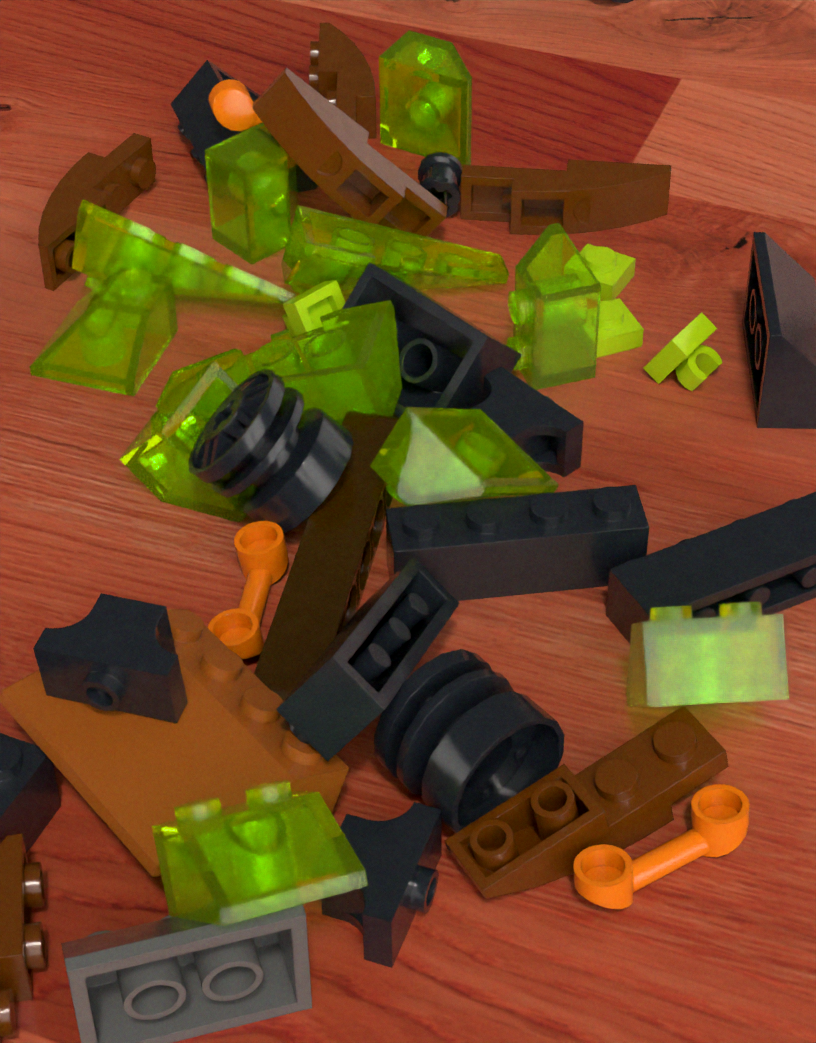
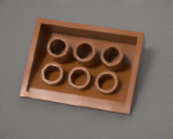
(144, 766)

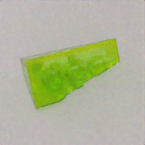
(111, 241)
(340, 248)
(336, 367)

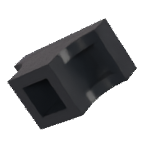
(533, 422)
(115, 660)
(400, 875)

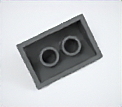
(188, 977)

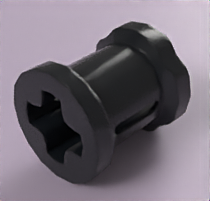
(442, 178)

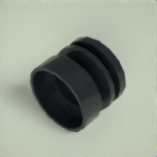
(271, 451)
(465, 738)

